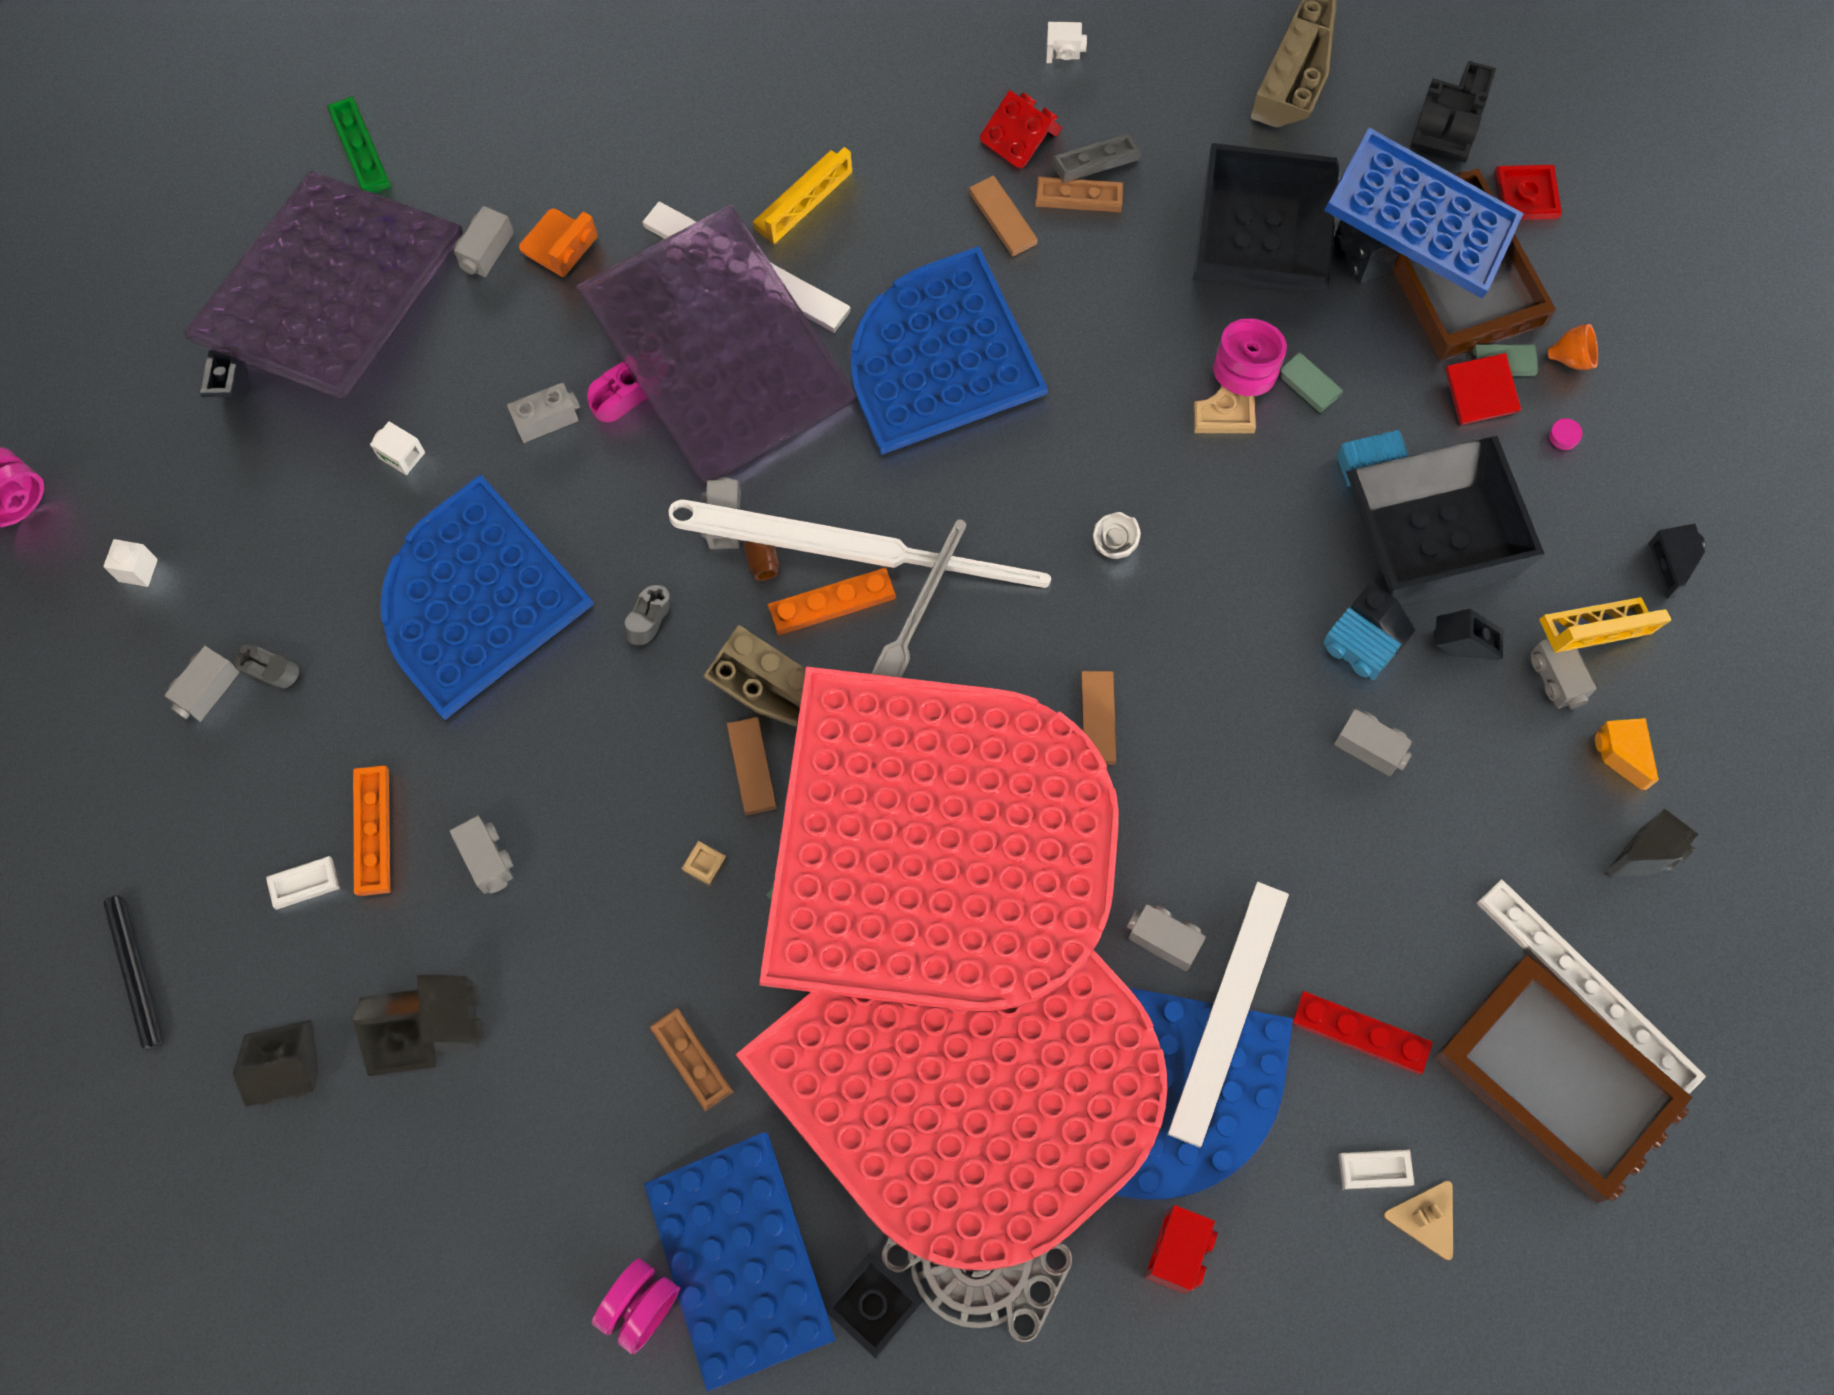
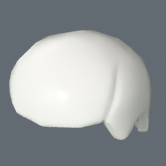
(1116, 535)

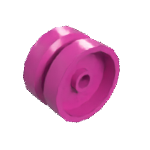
(1249, 357)
(19, 489)
(635, 1306)

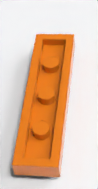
(831, 601)
(371, 831)

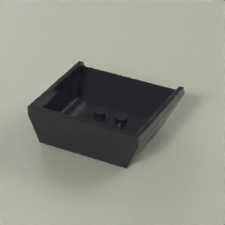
(1266, 219)
(1446, 520)

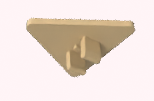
(1428, 1219)

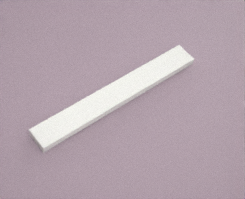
(813, 302)
(1586, 982)
(1228, 1015)

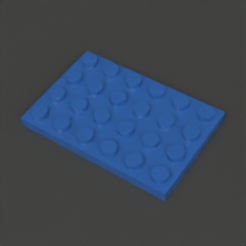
(1424, 212)
(738, 1262)

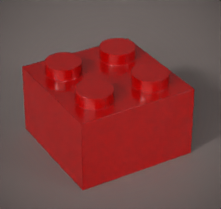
(1181, 1249)

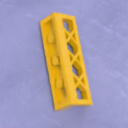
(804, 195)
(1602, 631)

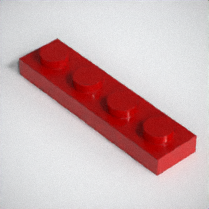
(1362, 1033)

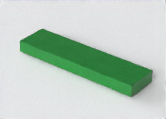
(358, 145)

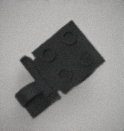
(1453, 113)

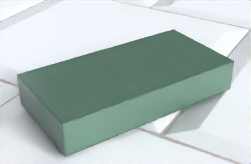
(1521, 358)
(1310, 382)

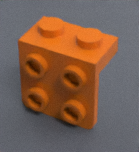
(559, 240)

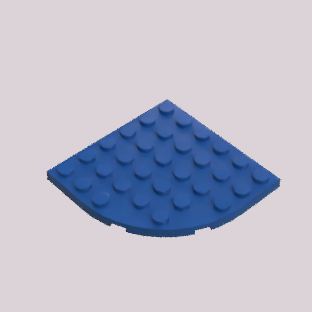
(940, 353)
(472, 597)
(1243, 1108)

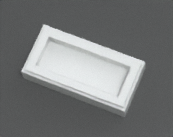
(302, 882)
(1376, 1169)

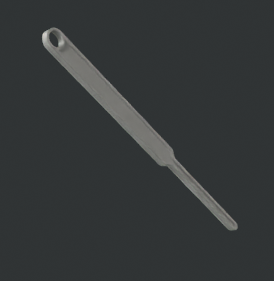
(895, 655)

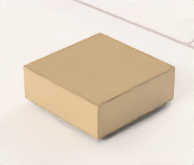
(704, 863)

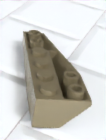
(1298, 66)
(758, 676)

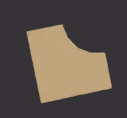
(1225, 413)

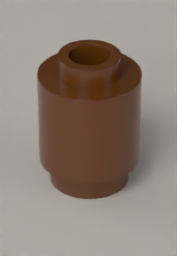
(761, 560)

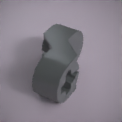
(647, 614)
(253, 662)

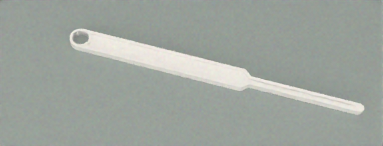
(834, 542)

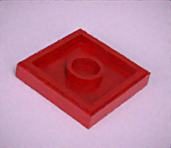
(1529, 190)
(1483, 389)

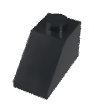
(223, 376)
(1677, 555)
(1384, 612)
(1469, 635)

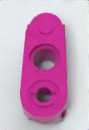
(611, 397)

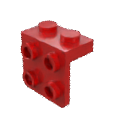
(1018, 128)

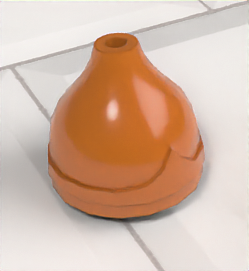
(1576, 348)

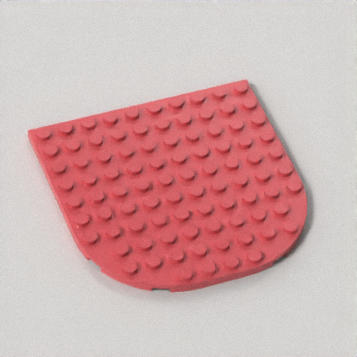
(938, 845)
(972, 1127)

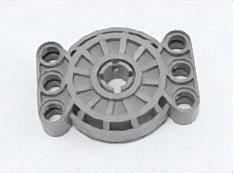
(987, 1290)

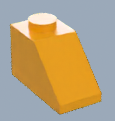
(1628, 751)

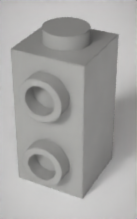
(483, 241)
(544, 412)
(727, 494)
(1564, 675)
(201, 684)
(1374, 743)
(481, 854)
(1165, 936)

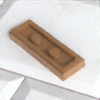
(1079, 194)
(1003, 216)
(1099, 712)
(751, 766)
(691, 1059)

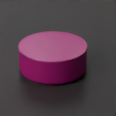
(1565, 434)

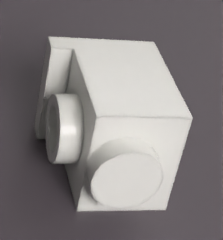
(1065, 41)

